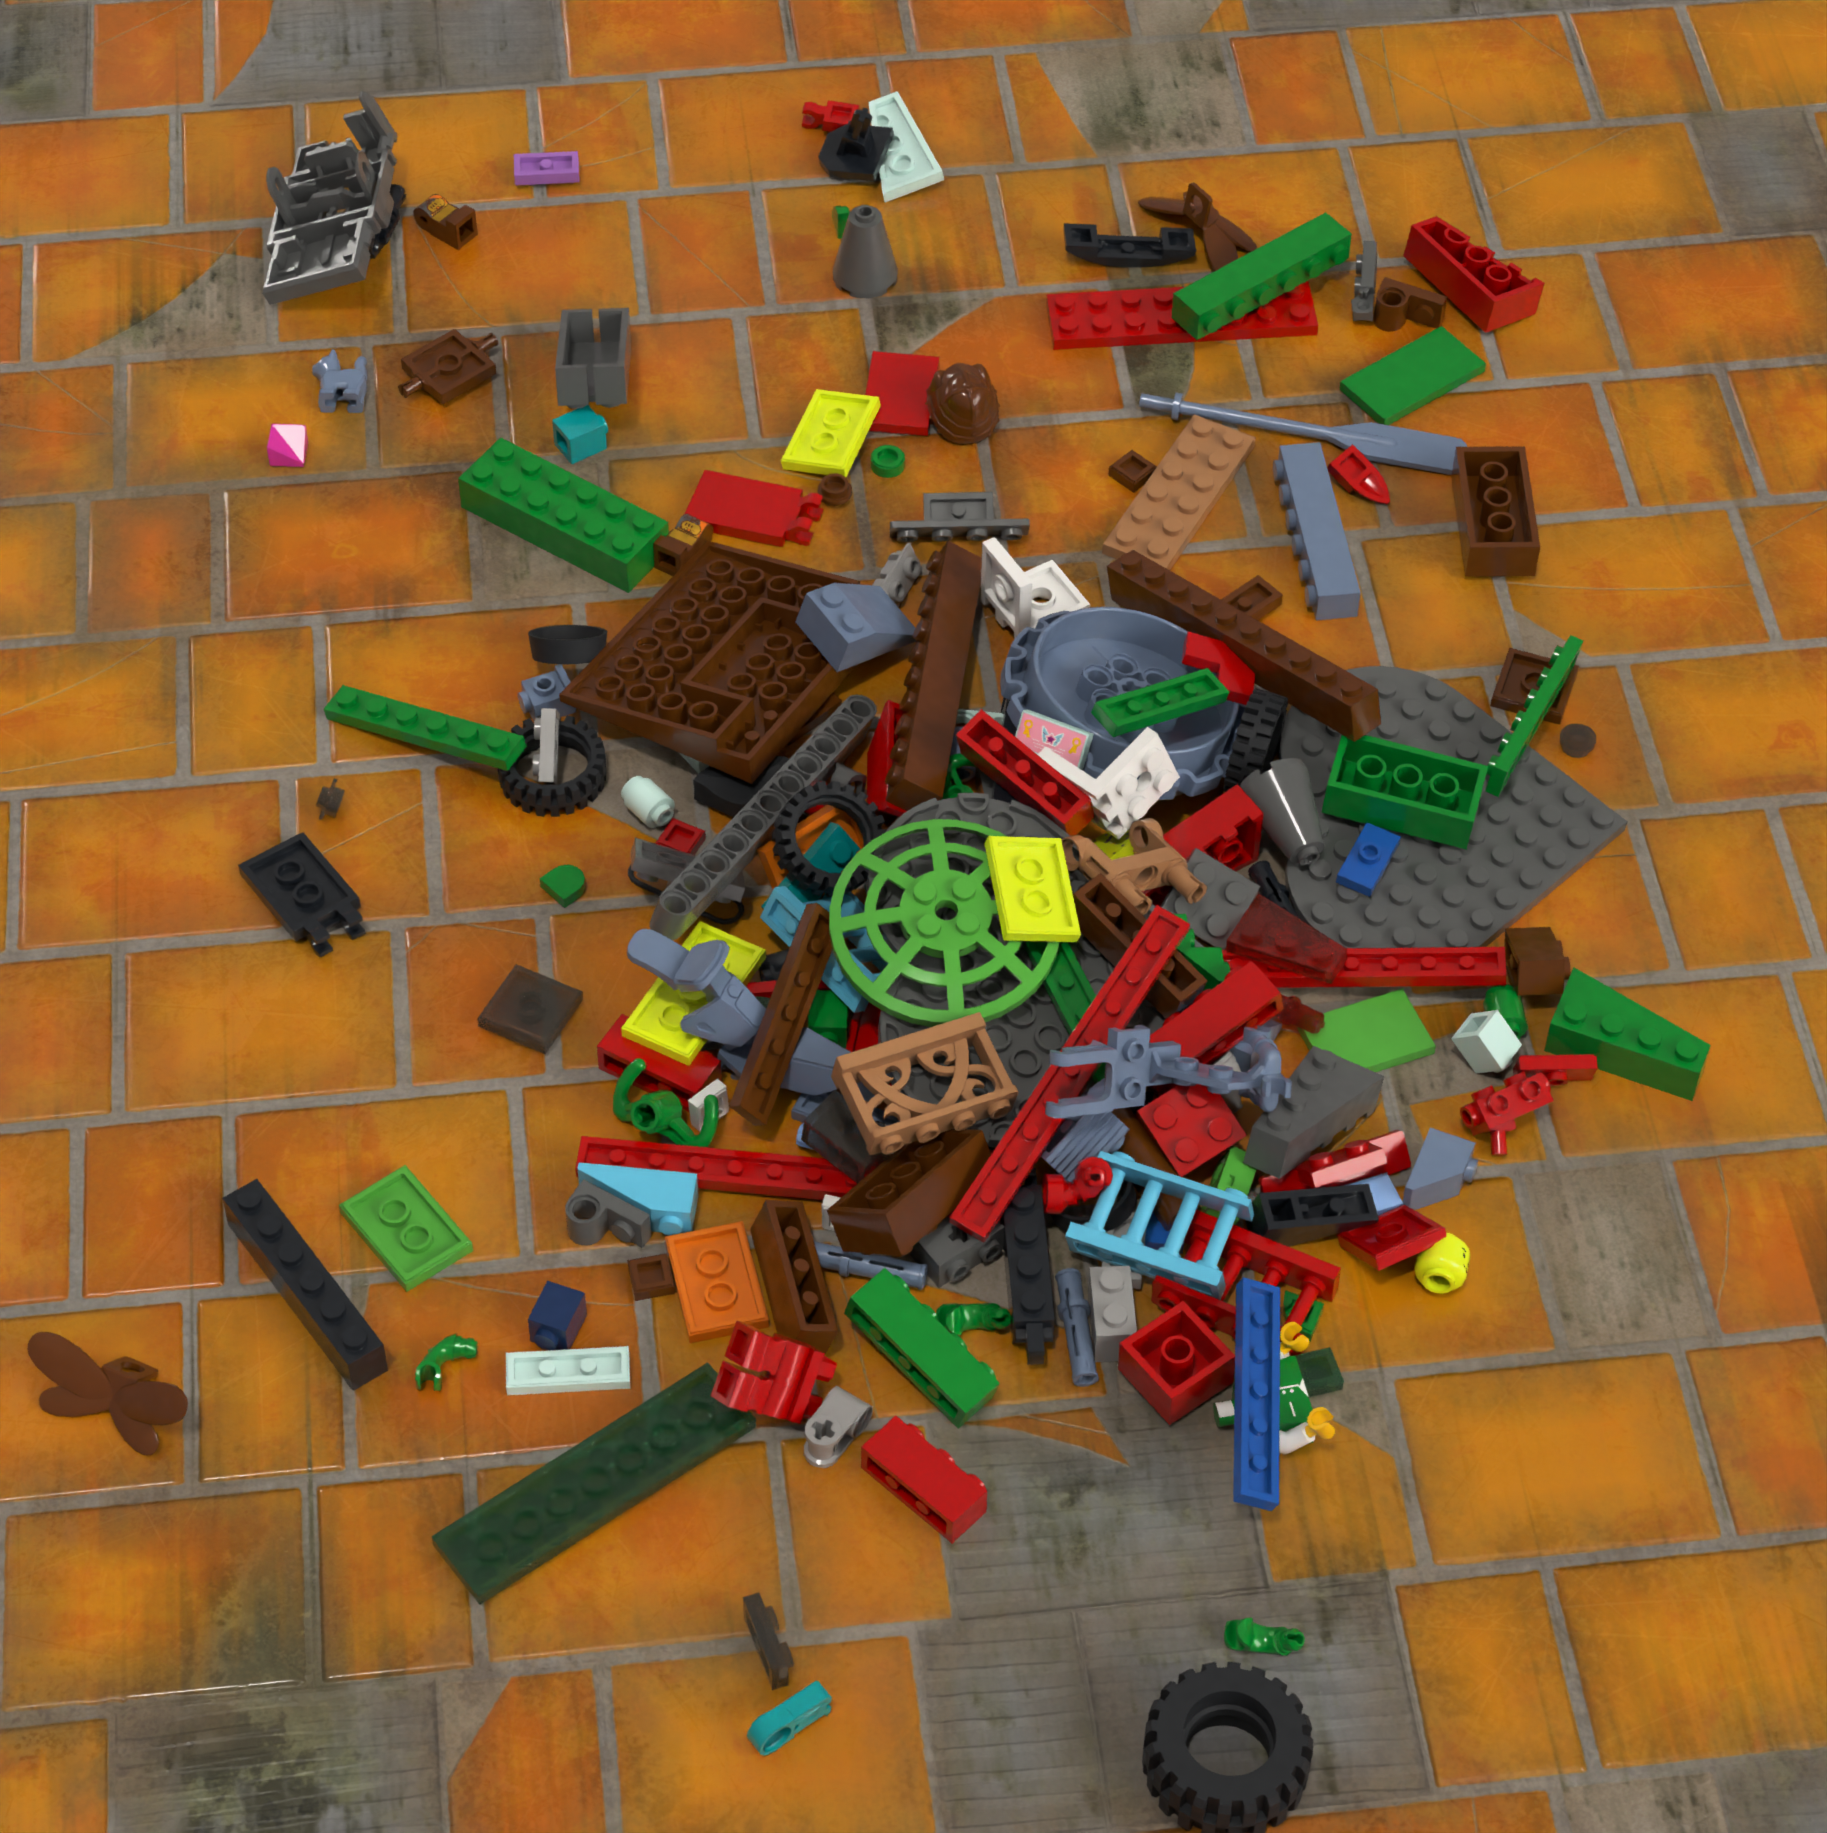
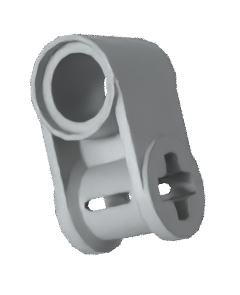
(835, 1427)

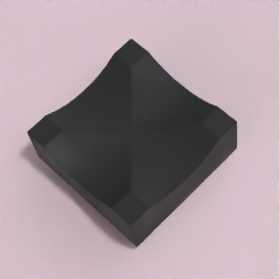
(728, 792)

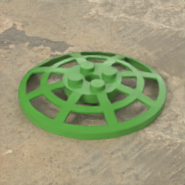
(928, 932)

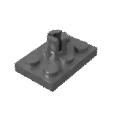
(660, 862)

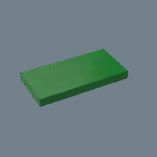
(1412, 376)

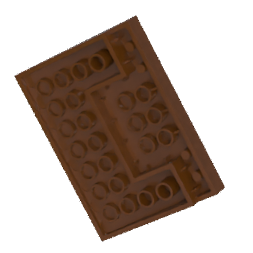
(716, 662)

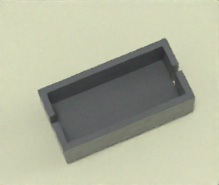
(592, 369)

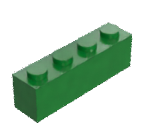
(922, 1347)

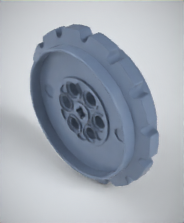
(1106, 653)

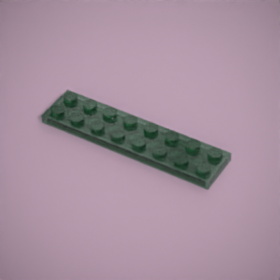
(590, 1485)

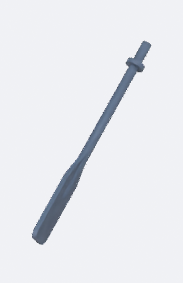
(1373, 440)

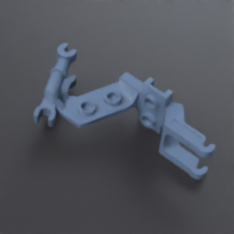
(1136, 1063)

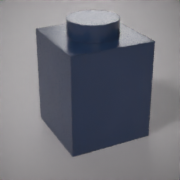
(557, 1317)

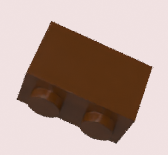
(1535, 961)

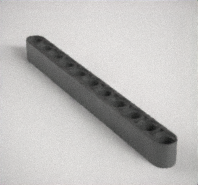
(754, 824)

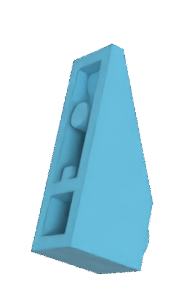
(663, 1194)

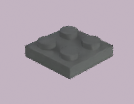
(1221, 906)

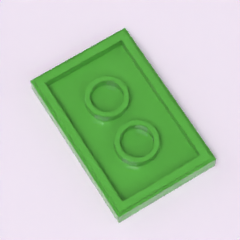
(1374, 1032)
(406, 1228)

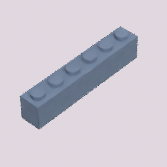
(1317, 531)

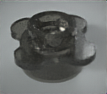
(330, 800)

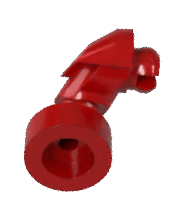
(1090, 1178)

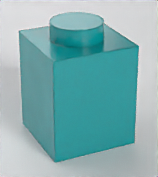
(580, 434)

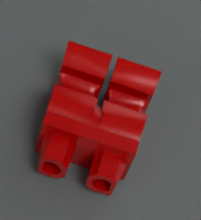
(787, 1380)

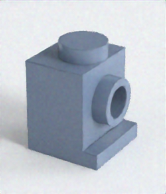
(544, 693)

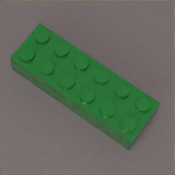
(562, 514)

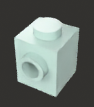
(1487, 1042)

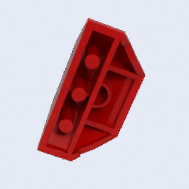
(879, 759)

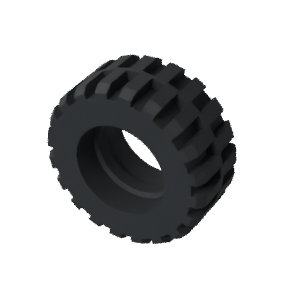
(1227, 1699)

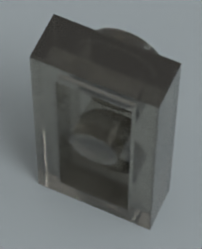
(762, 1626)

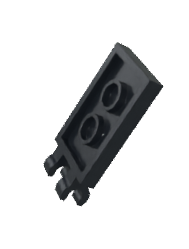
(304, 892)

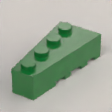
(1625, 1038)

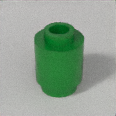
(1509, 1005)

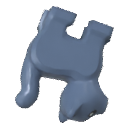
(341, 384)

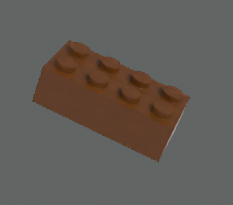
(1495, 511)
(909, 1194)

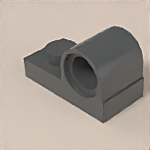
(605, 1214)

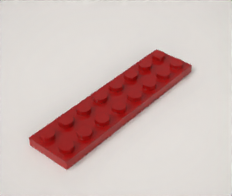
(1146, 314)

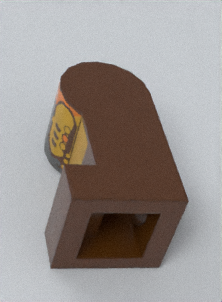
(446, 220)
(681, 543)

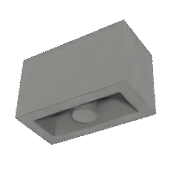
(1110, 1310)

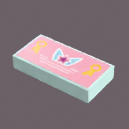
(1065, 740)

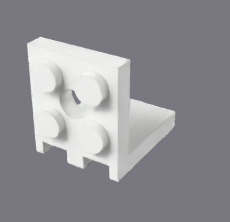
(1013, 590)
(1117, 793)

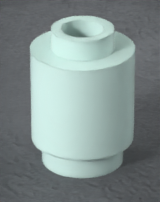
(648, 801)

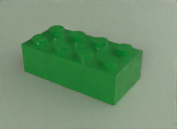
(1405, 789)

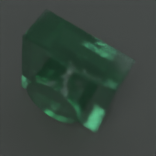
(1320, 1372)

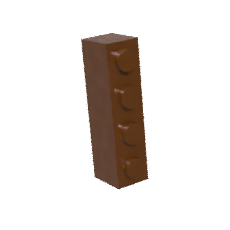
(1112, 925)
(793, 1274)

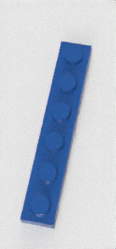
(1257, 1395)

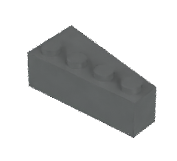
(1324, 1100)

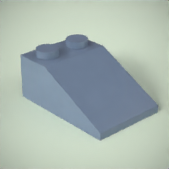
(853, 623)

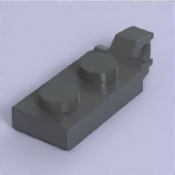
(1365, 286)

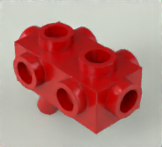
(1496, 1111)

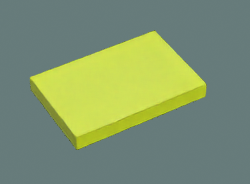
(830, 433)
(1032, 889)

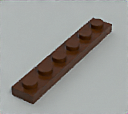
(784, 1017)

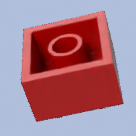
(1190, 1126)
(1176, 1362)

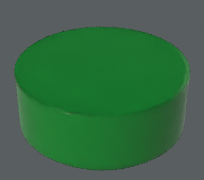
(887, 461)

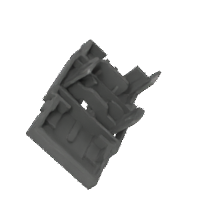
(306, 239)

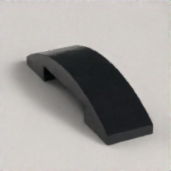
(1129, 251)

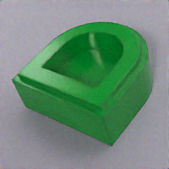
(564, 884)

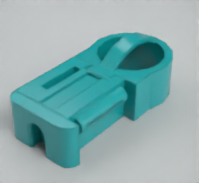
(784, 1721)

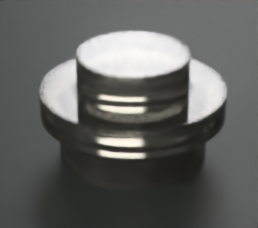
(1577, 740)

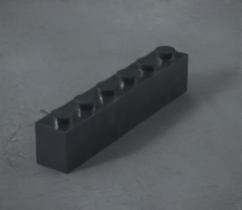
(305, 1284)

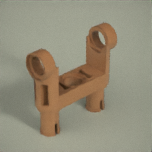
(1149, 868)

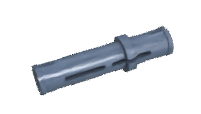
(870, 1265)
(1074, 1312)

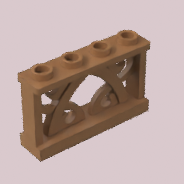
(928, 1119)

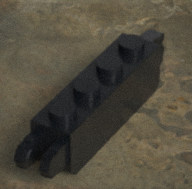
(1028, 1270)

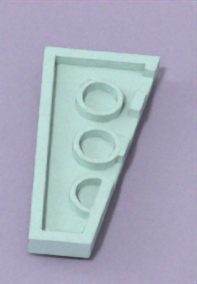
(909, 161)

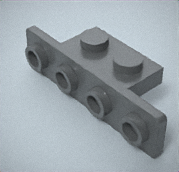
(958, 516)

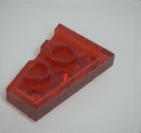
(1285, 942)

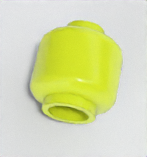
(1443, 1265)

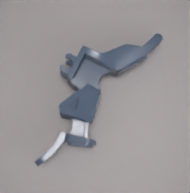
(732, 1010)

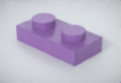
(546, 168)

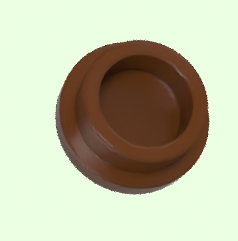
(835, 489)

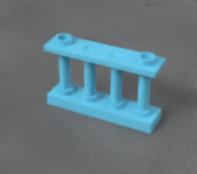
(783, 916)
(1128, 1250)

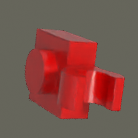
(831, 116)

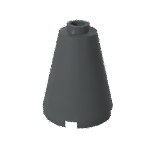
(865, 255)
(1288, 808)

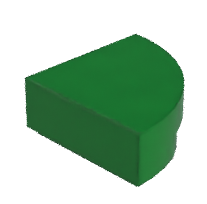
(840, 216)
(1312, 1318)

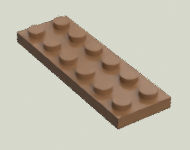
(1180, 492)

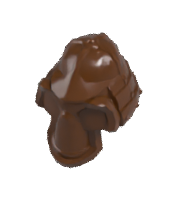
(963, 403)

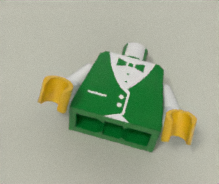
(1297, 1419)

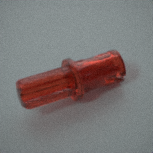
(1300, 1015)

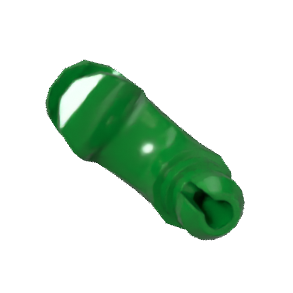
(965, 1317)
(446, 1350)
(1252, 1637)

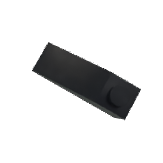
(1312, 1213)

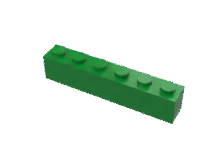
(1261, 276)

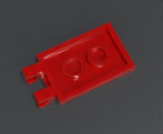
(755, 509)

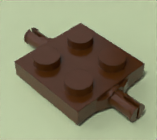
(448, 366)

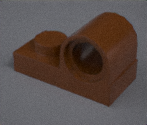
(1403, 301)

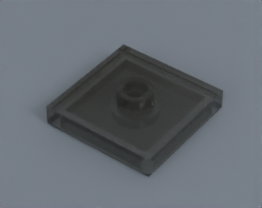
(530, 1009)

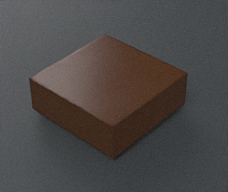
(1132, 471)
(651, 1277)

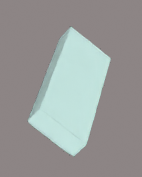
(567, 1370)

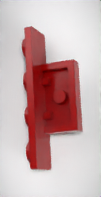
(1345, 1166)

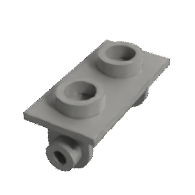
(899, 574)

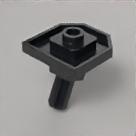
(856, 148)

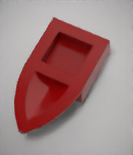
(1359, 474)

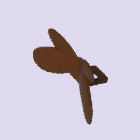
(1219, 233)
(88, 1389)

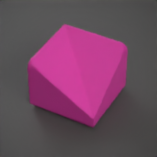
(287, 445)

